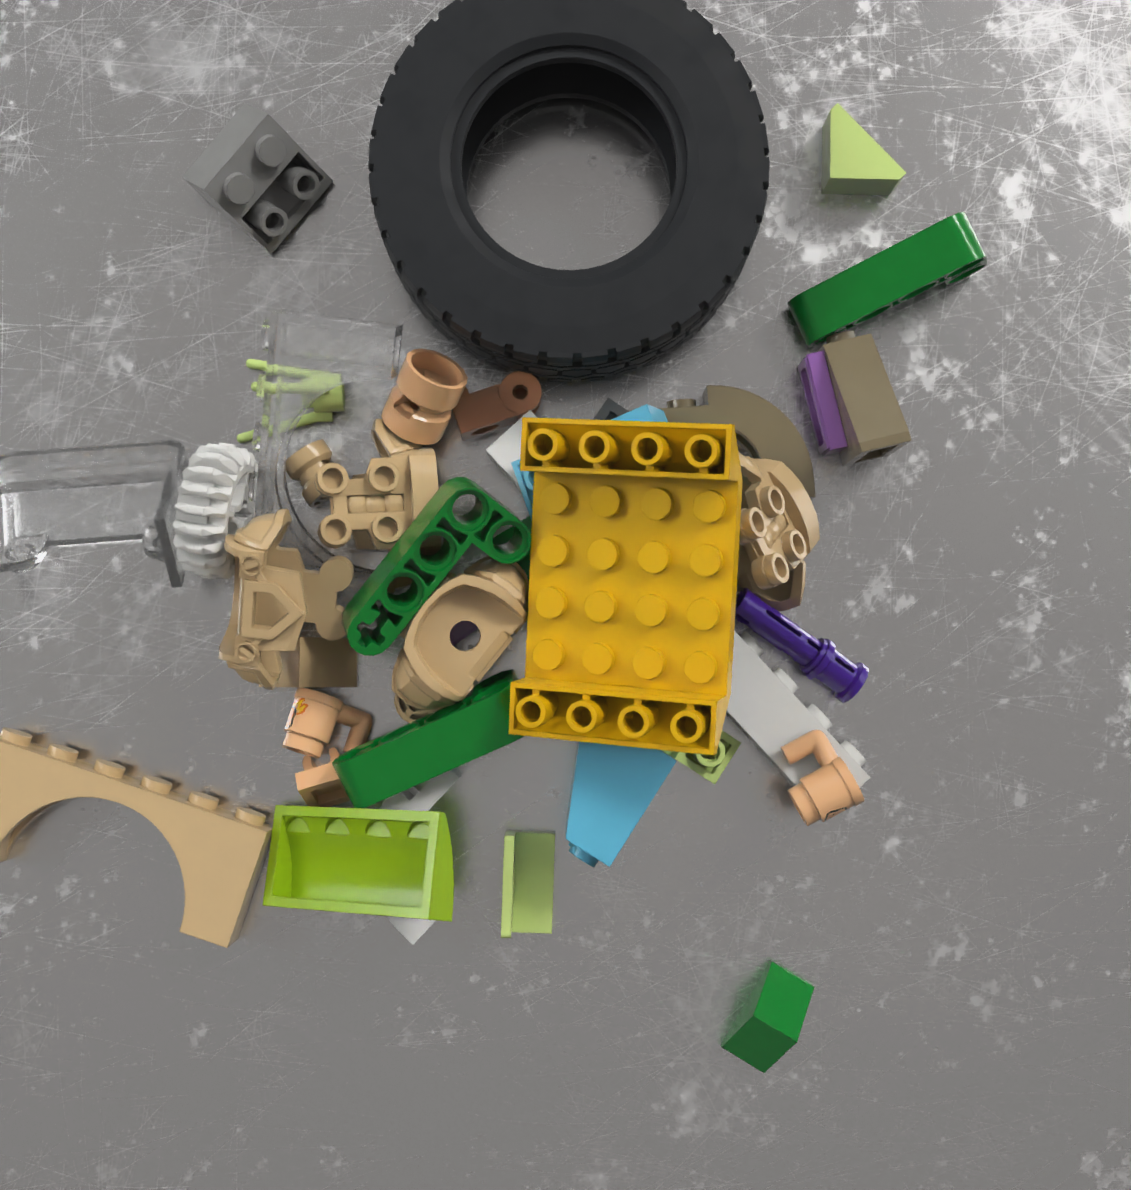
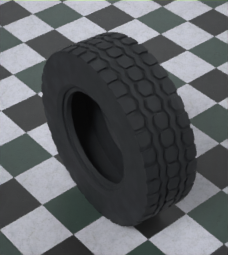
(630, 55)

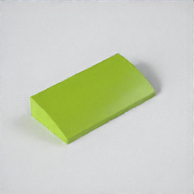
(361, 862)

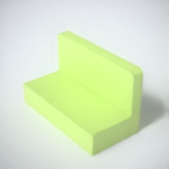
(527, 882)

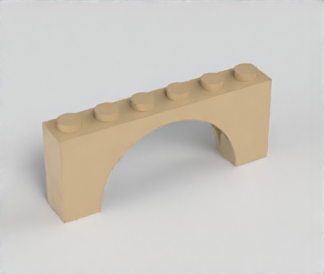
(215, 847)

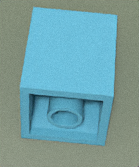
(610, 796)

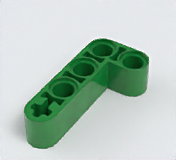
(914, 265)
(429, 570)
(429, 744)

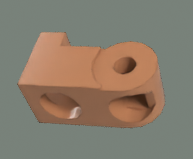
(497, 405)

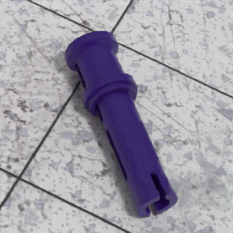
(816, 656)

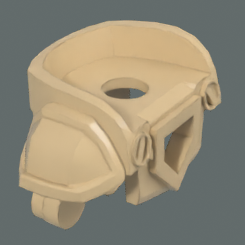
(383, 500)
(775, 532)
(276, 598)
(428, 667)

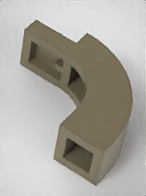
(758, 427)

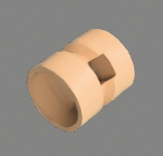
(424, 396)

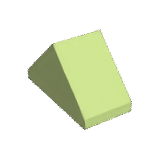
(854, 159)

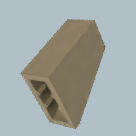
(864, 398)

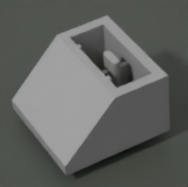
(258, 177)

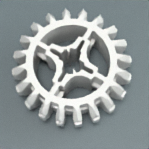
(212, 505)

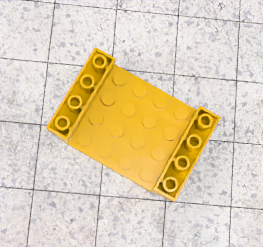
(630, 583)

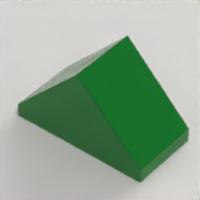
(770, 1018)

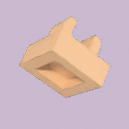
(321, 784)

